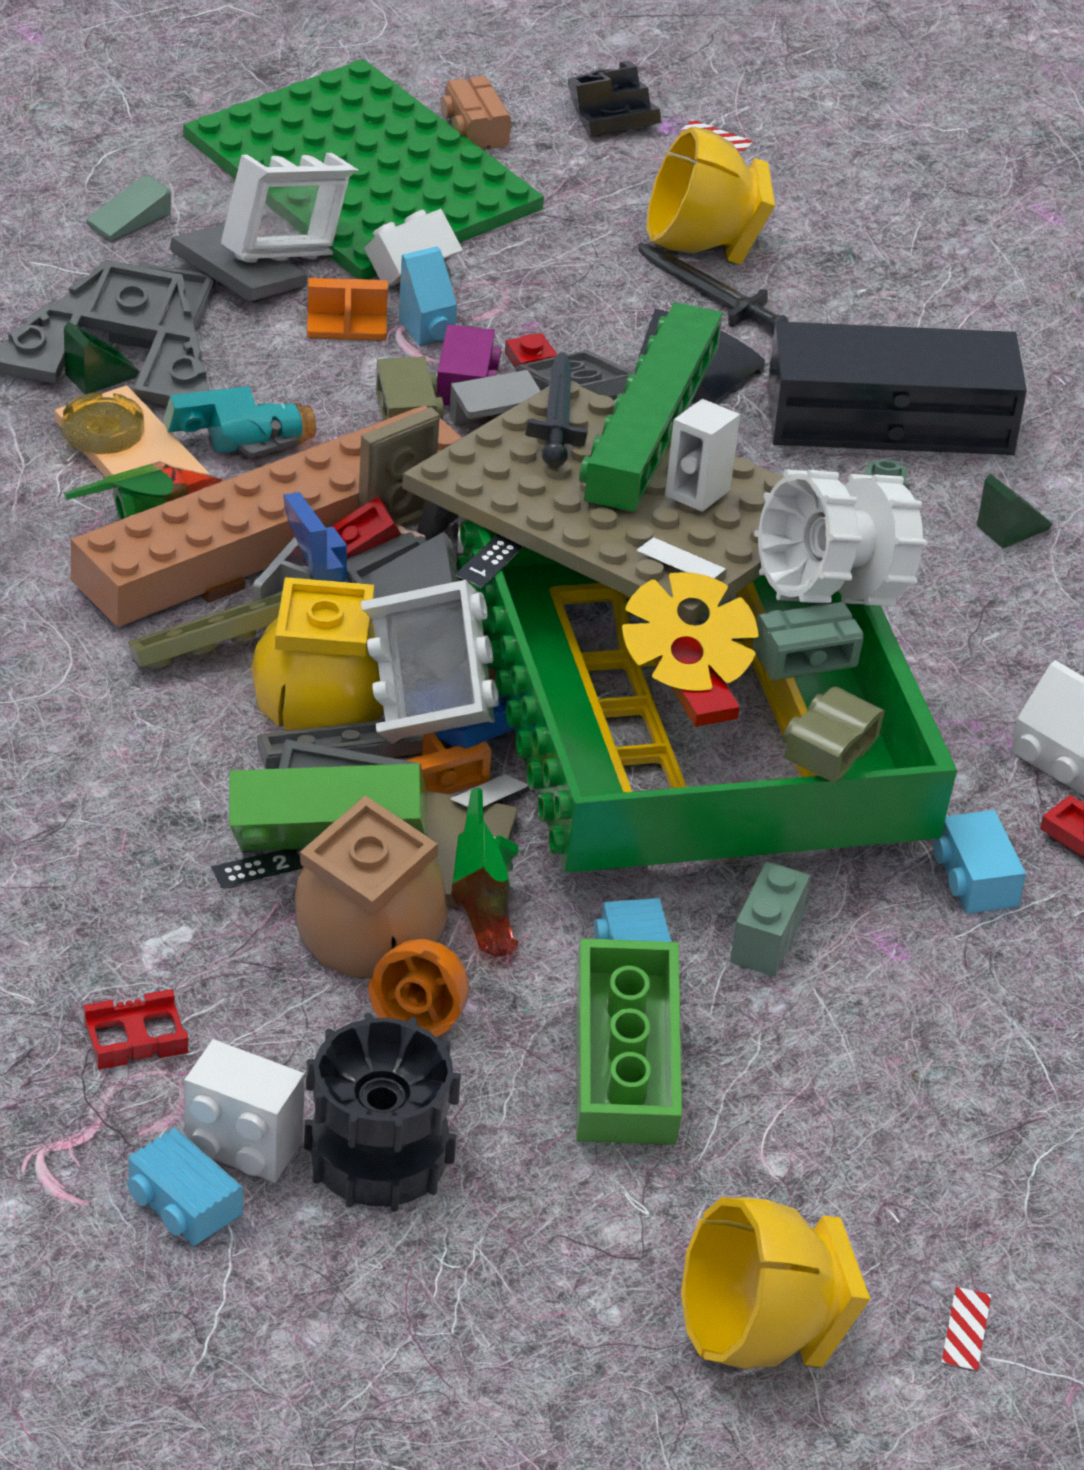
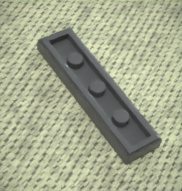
(354, 737)

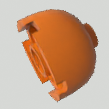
(420, 982)

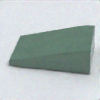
(132, 209)

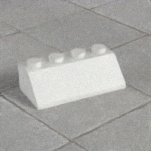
(1052, 727)

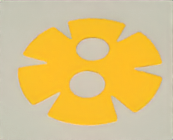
(724, 623)

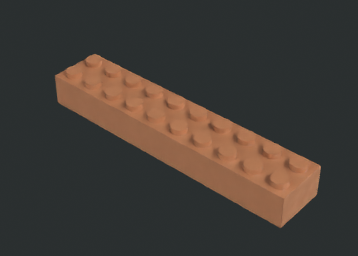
(217, 531)

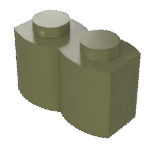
(832, 733)

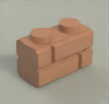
(477, 112)

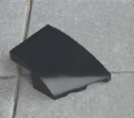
(613, 100)
(728, 368)

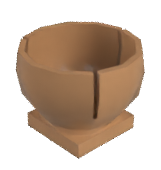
(367, 883)

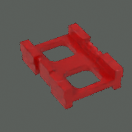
(132, 1019)

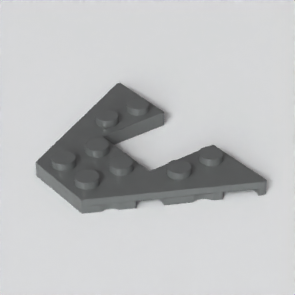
(122, 302)

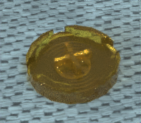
(102, 423)

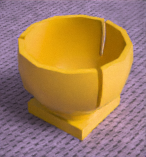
(709, 200)
(318, 657)
(769, 1285)

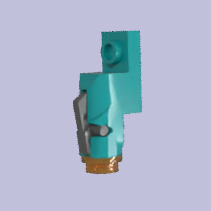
(238, 423)

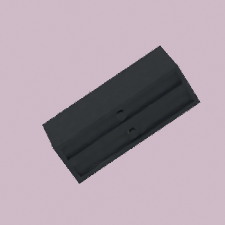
(895, 388)

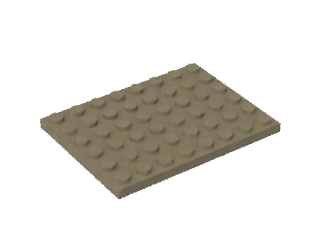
(506, 487)

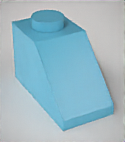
(426, 296)

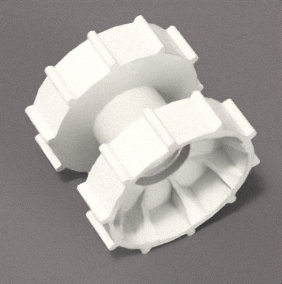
(840, 538)

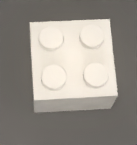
(244, 1110)

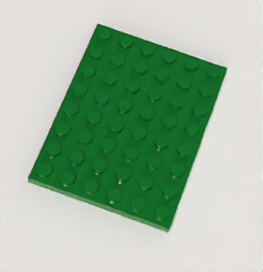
(400, 147)

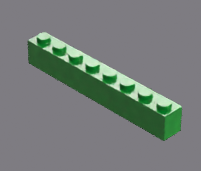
(643, 416)

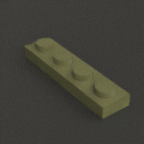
(201, 634)

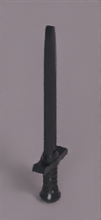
(741, 305)
(556, 428)

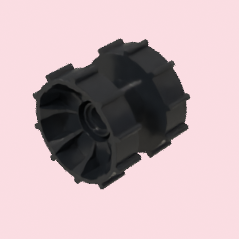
(381, 1111)

